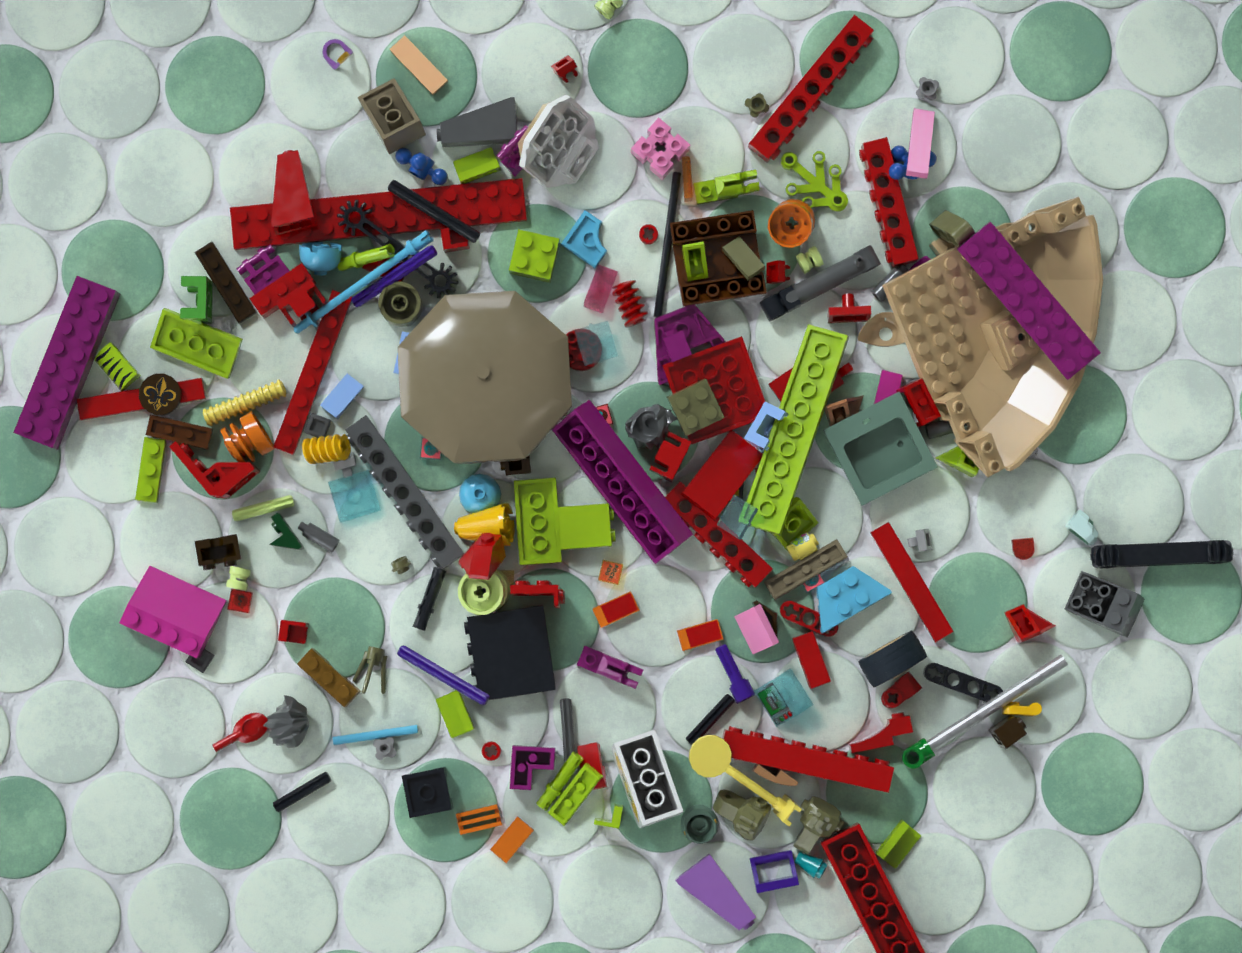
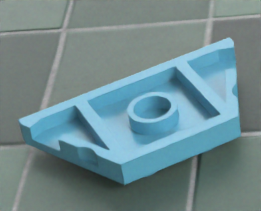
(847, 596)

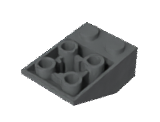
(1104, 603)

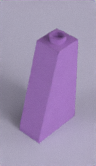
(713, 888)

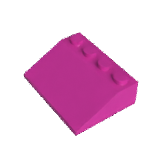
(173, 612)

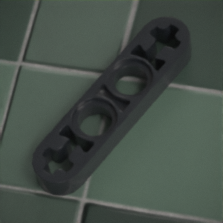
(964, 680)

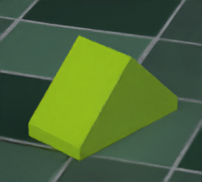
(695, 261)

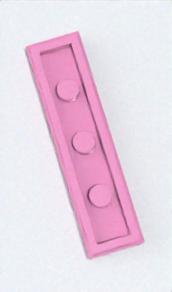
(920, 143)

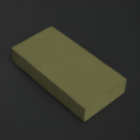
(743, 258)

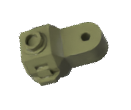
(747, 815)
(818, 820)

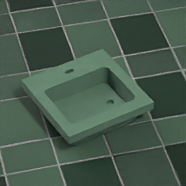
(882, 452)

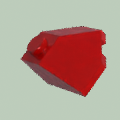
(483, 556)

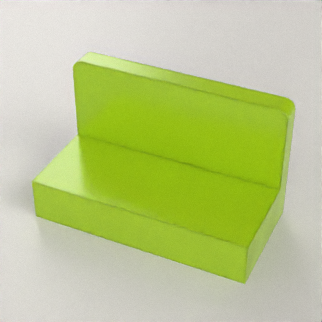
(476, 165)
(455, 714)
(616, 818)
(898, 844)

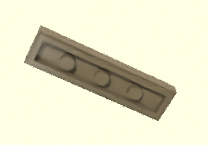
(805, 569)

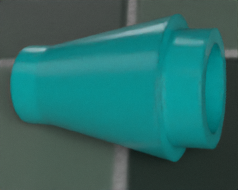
(812, 865)

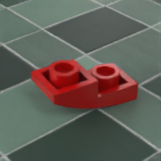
(592, 755)

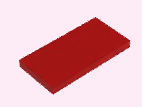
(722, 474)

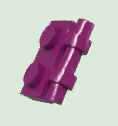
(510, 153)
(264, 275)

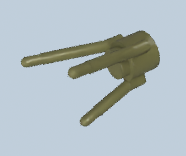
(374, 657)

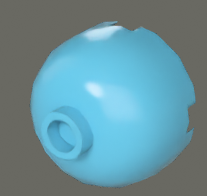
(320, 257)
(479, 493)

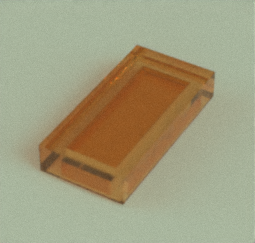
(687, 179)

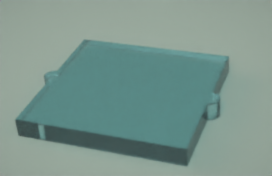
(596, 343)
(737, 517)

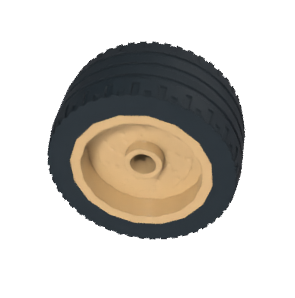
(892, 659)

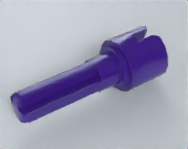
(740, 688)

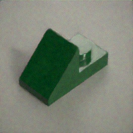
(288, 539)

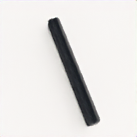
(434, 211)

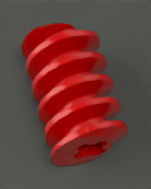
(629, 303)

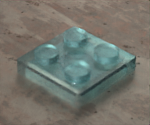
(354, 496)

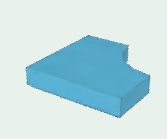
(584, 240)

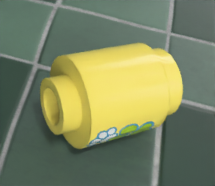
(802, 546)

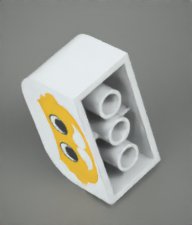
(646, 779)

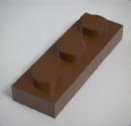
(179, 431)

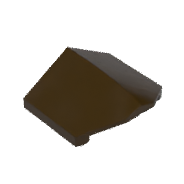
(771, 615)

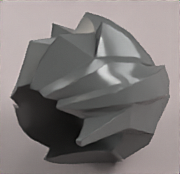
(649, 426)
(288, 723)

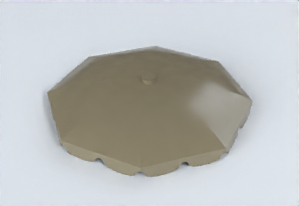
(484, 377)

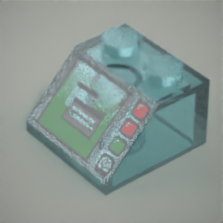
(783, 697)

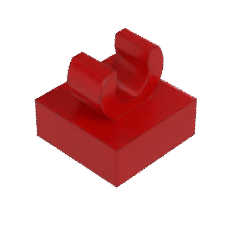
(565, 66)
(776, 272)

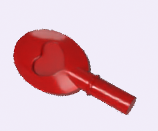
(246, 730)

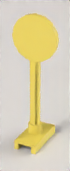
(712, 757)

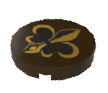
(160, 394)

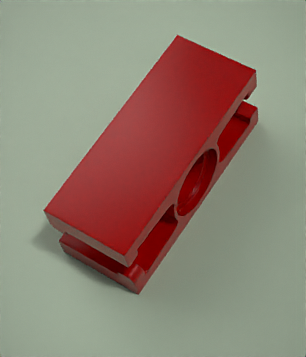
(811, 660)

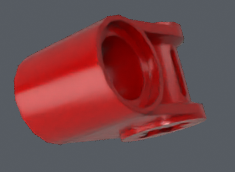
(903, 688)

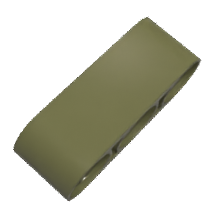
(952, 228)

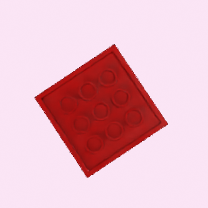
(730, 379)

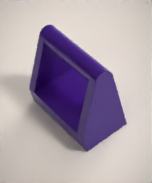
(774, 883)

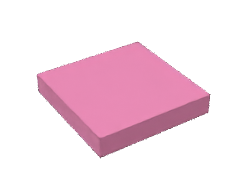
(756, 629)

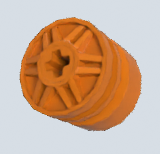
(782, 231)
(247, 439)

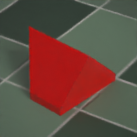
(1026, 623)

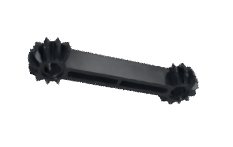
(398, 246)
(1161, 554)

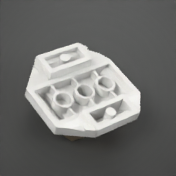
(558, 143)

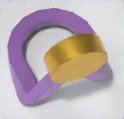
(342, 58)

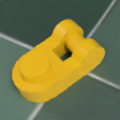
(1015, 709)

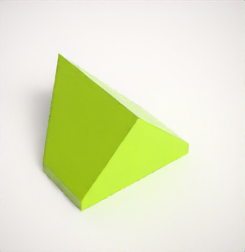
(959, 460)

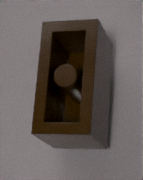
(1008, 731)

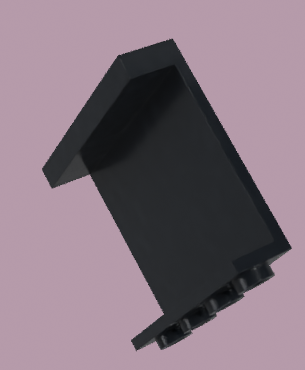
(510, 652)

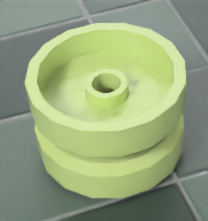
(481, 603)

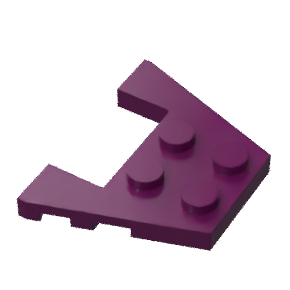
(695, 328)

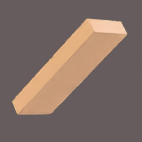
(418, 65)

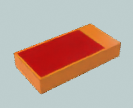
(615, 609)
(700, 634)

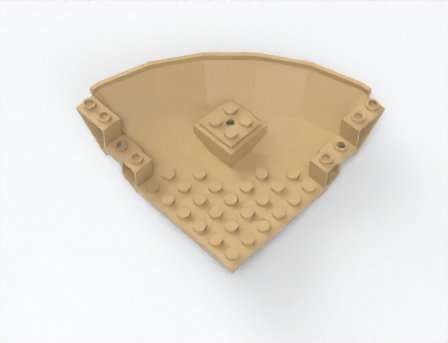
(970, 343)

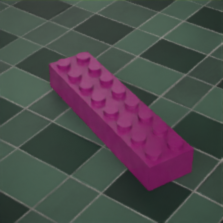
(1028, 300)
(67, 362)
(622, 481)

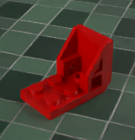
(232, 474)

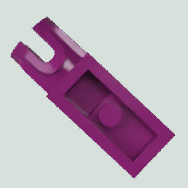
(608, 666)

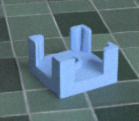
(762, 425)

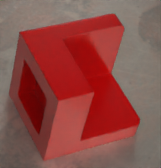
(453, 241)
(293, 631)

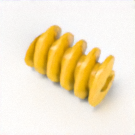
(326, 448)

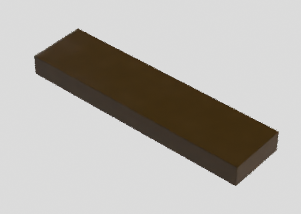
(225, 282)

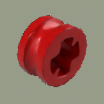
(642, 233)
(489, 744)

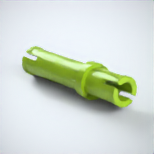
(359, 259)
(554, 788)

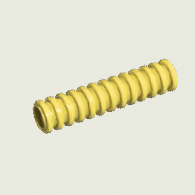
(244, 403)

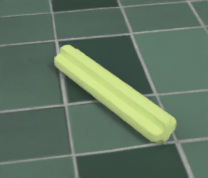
(263, 508)

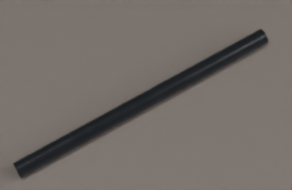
(667, 245)

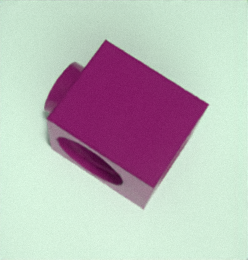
(676, 344)

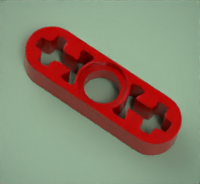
(791, 617)

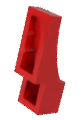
(895, 726)

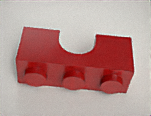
(266, 298)

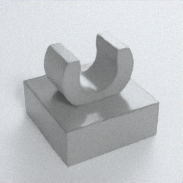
(346, 465)
(921, 540)

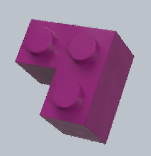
(526, 759)

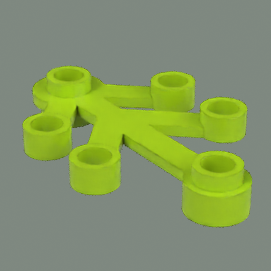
(817, 183)

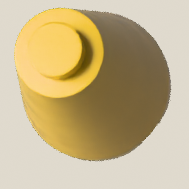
(491, 520)

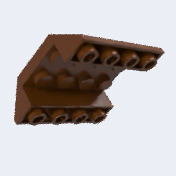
(724, 278)

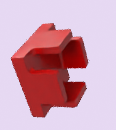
(300, 301)
(670, 456)

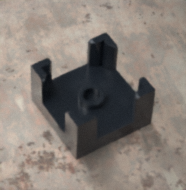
(427, 792)

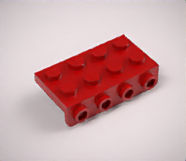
(543, 588)

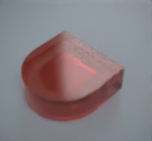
(1023, 548)

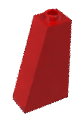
(291, 198)

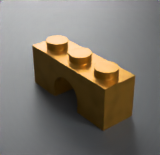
(328, 678)

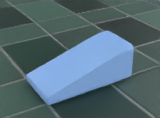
(342, 396)

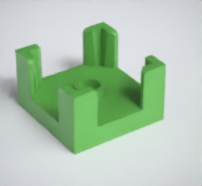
(204, 299)

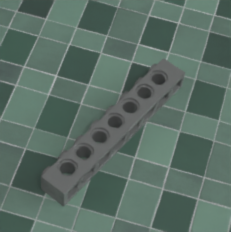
(364, 428)

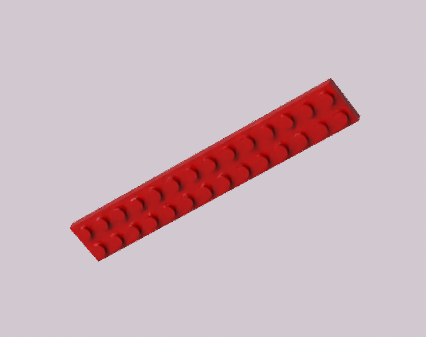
(471, 203)

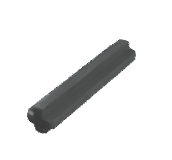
(567, 727)

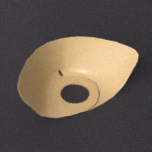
(870, 331)

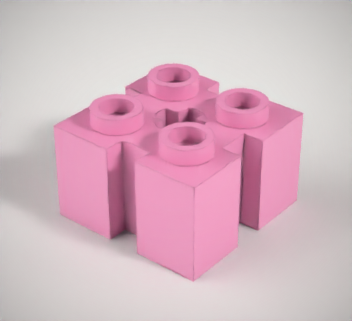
(661, 162)

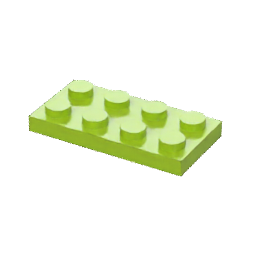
(196, 343)
(537, 521)

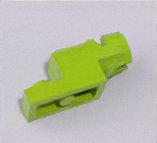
(725, 187)

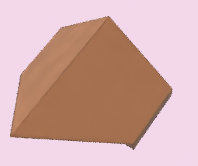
(842, 409)

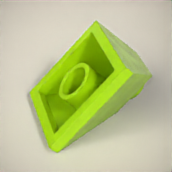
(798, 522)

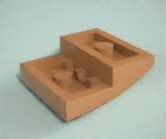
(779, 777)

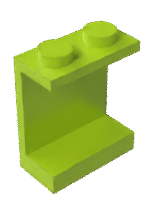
(586, 526)

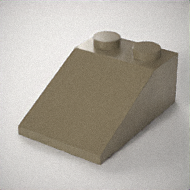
(392, 116)

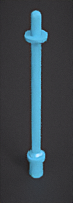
(411, 248)

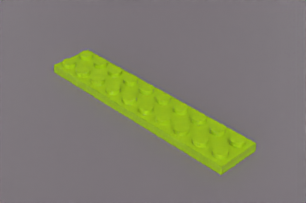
(794, 435)

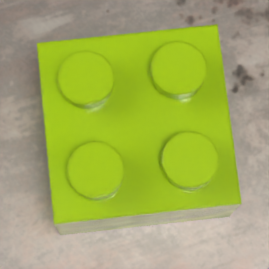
(534, 256)

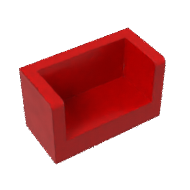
(920, 401)

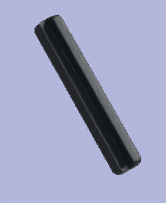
(711, 718)
(301, 791)

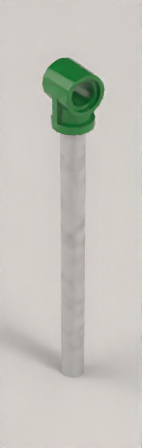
(926, 749)

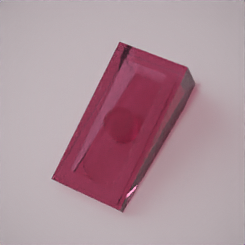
(600, 289)

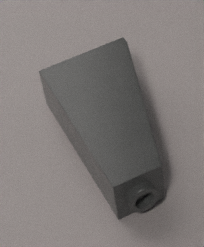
(481, 127)

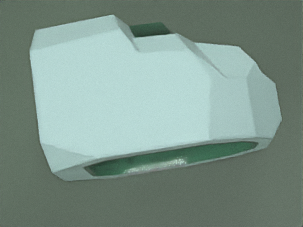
(1083, 528)

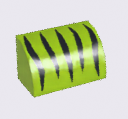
(116, 366)

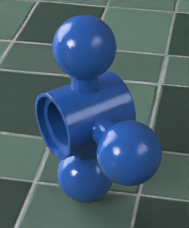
(900, 154)
(421, 166)

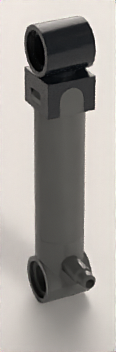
(819, 283)

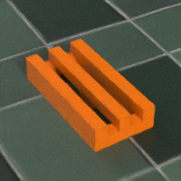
(474, 820)

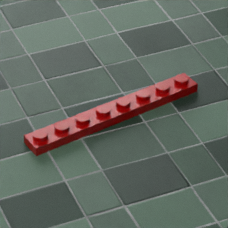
(311, 376)

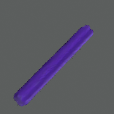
(394, 276)
(443, 675)

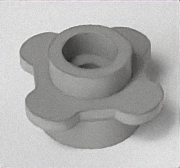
(932, 84)
(379, 744)

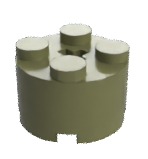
(394, 294)

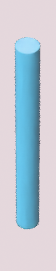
(406, 730)

